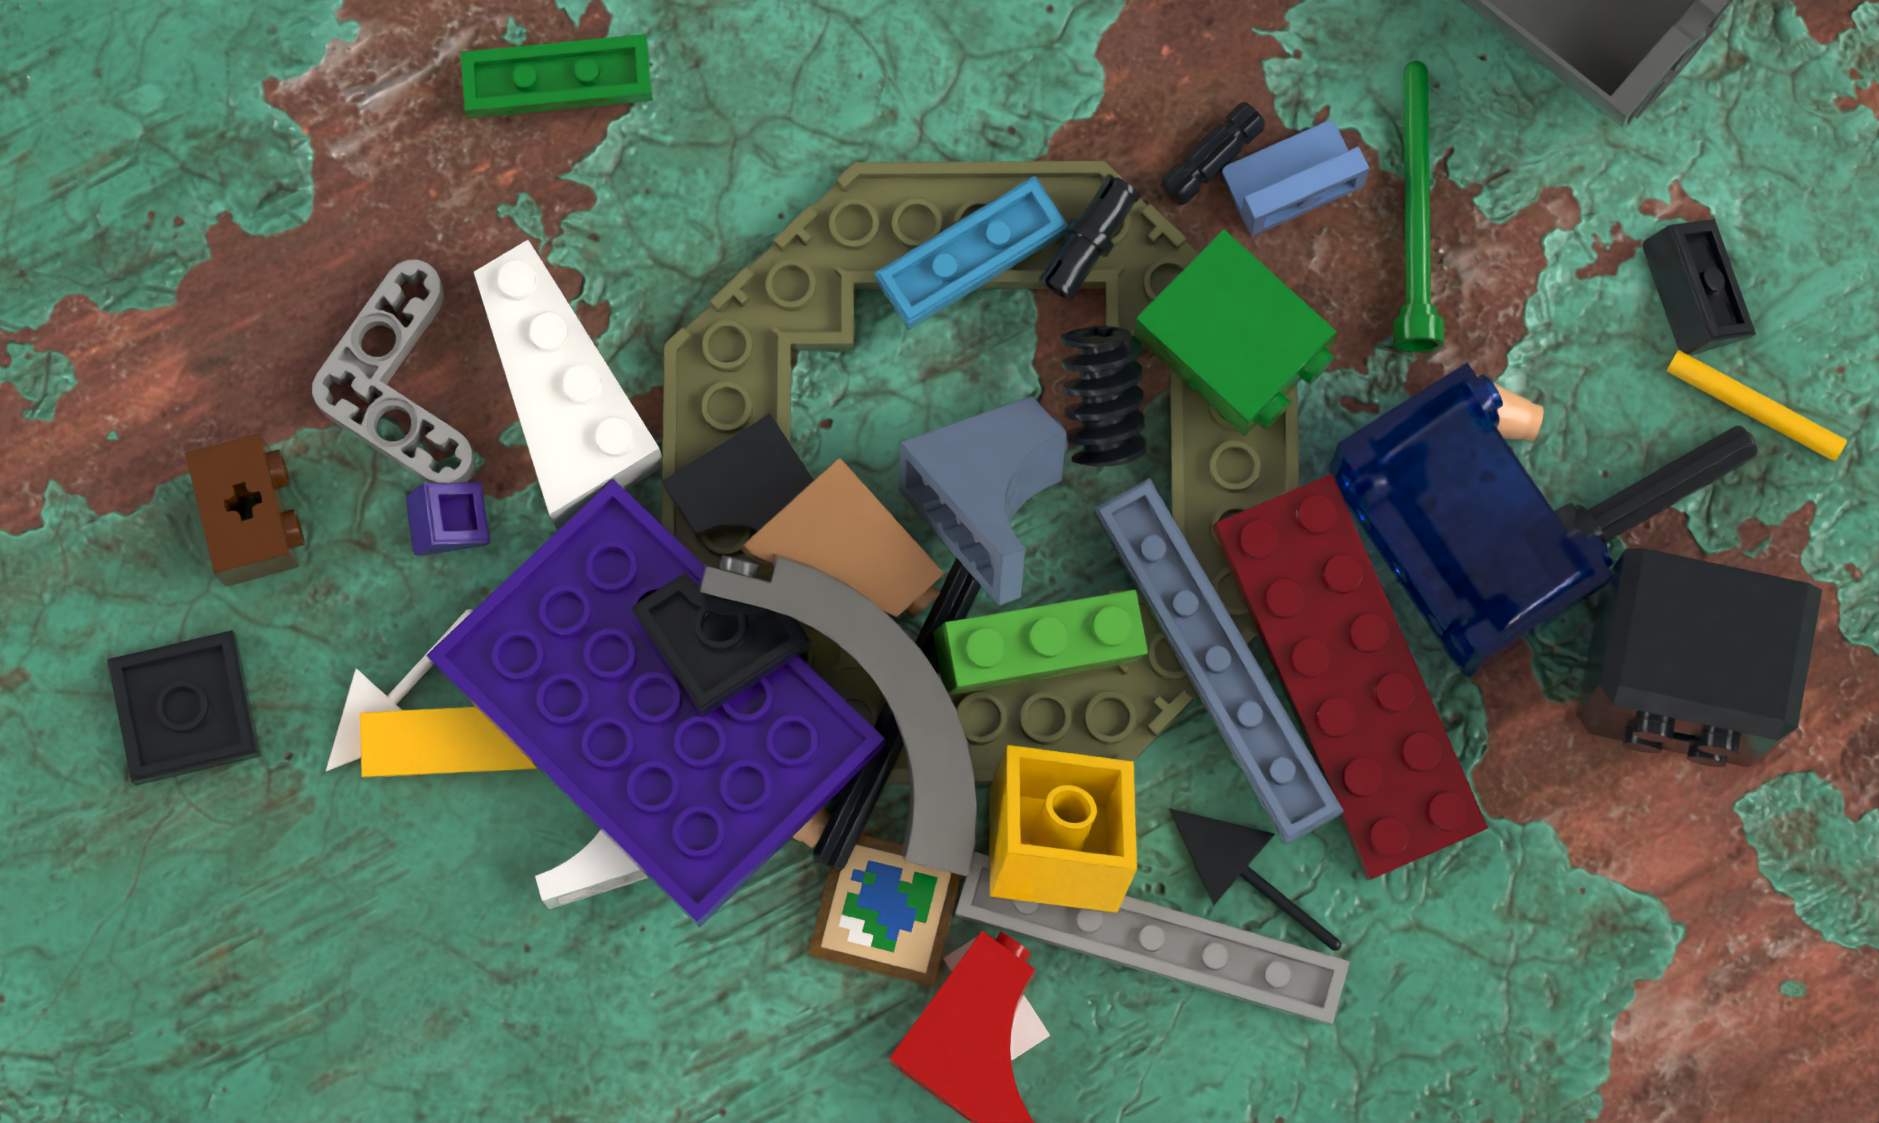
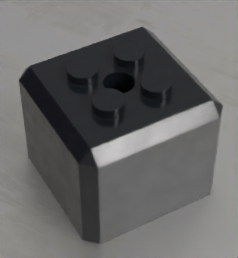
(1698, 658)

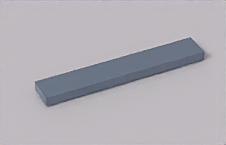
(1218, 662)

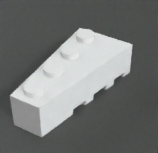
(563, 391)

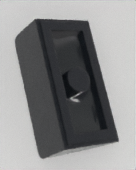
(1697, 286)

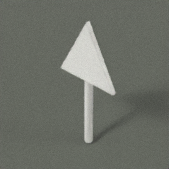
(369, 698)

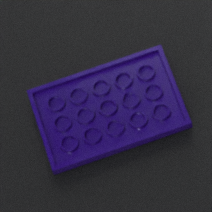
(612, 728)

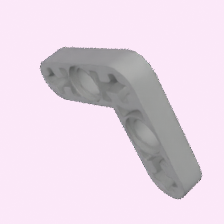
(372, 375)

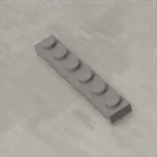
(1170, 947)

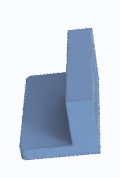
(1294, 177)

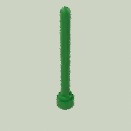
(1418, 326)

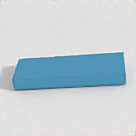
(971, 252)

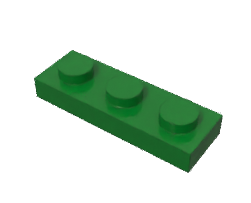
(556, 76)

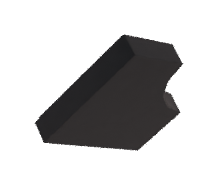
(739, 481)
(716, 642)

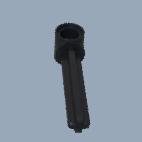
(1662, 487)

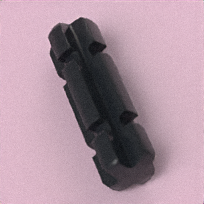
(1212, 153)

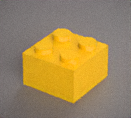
(1062, 829)

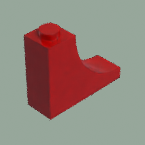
(965, 1032)

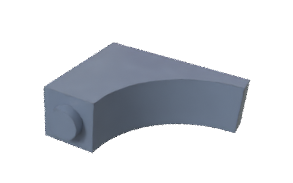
(975, 479)

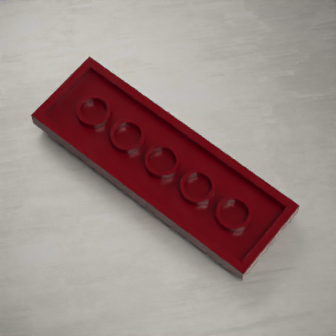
(1349, 676)

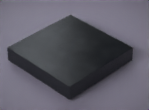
(183, 707)

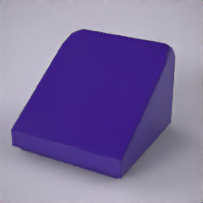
(447, 517)

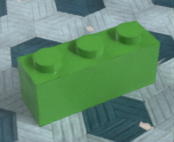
(1040, 642)

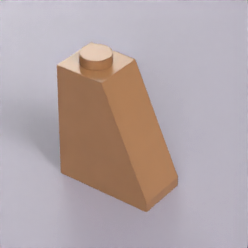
(852, 537)

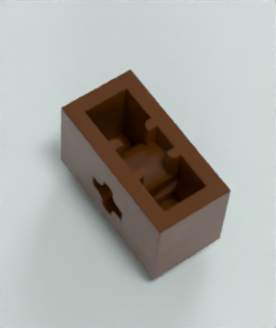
(221, 482)

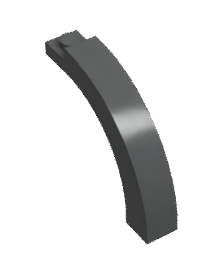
(935, 746)

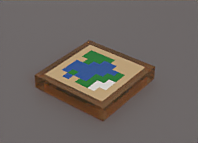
(885, 914)

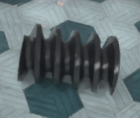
(1108, 395)

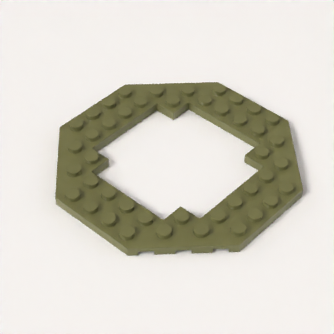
(801, 296)

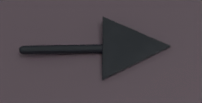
(1225, 852)

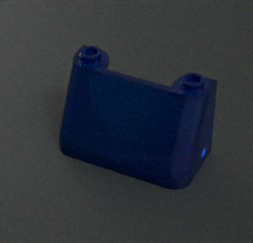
(1465, 521)

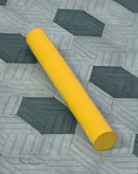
(1756, 405)

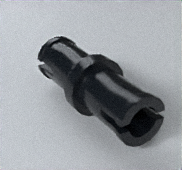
(1089, 237)

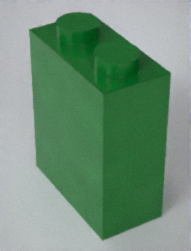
(1236, 334)

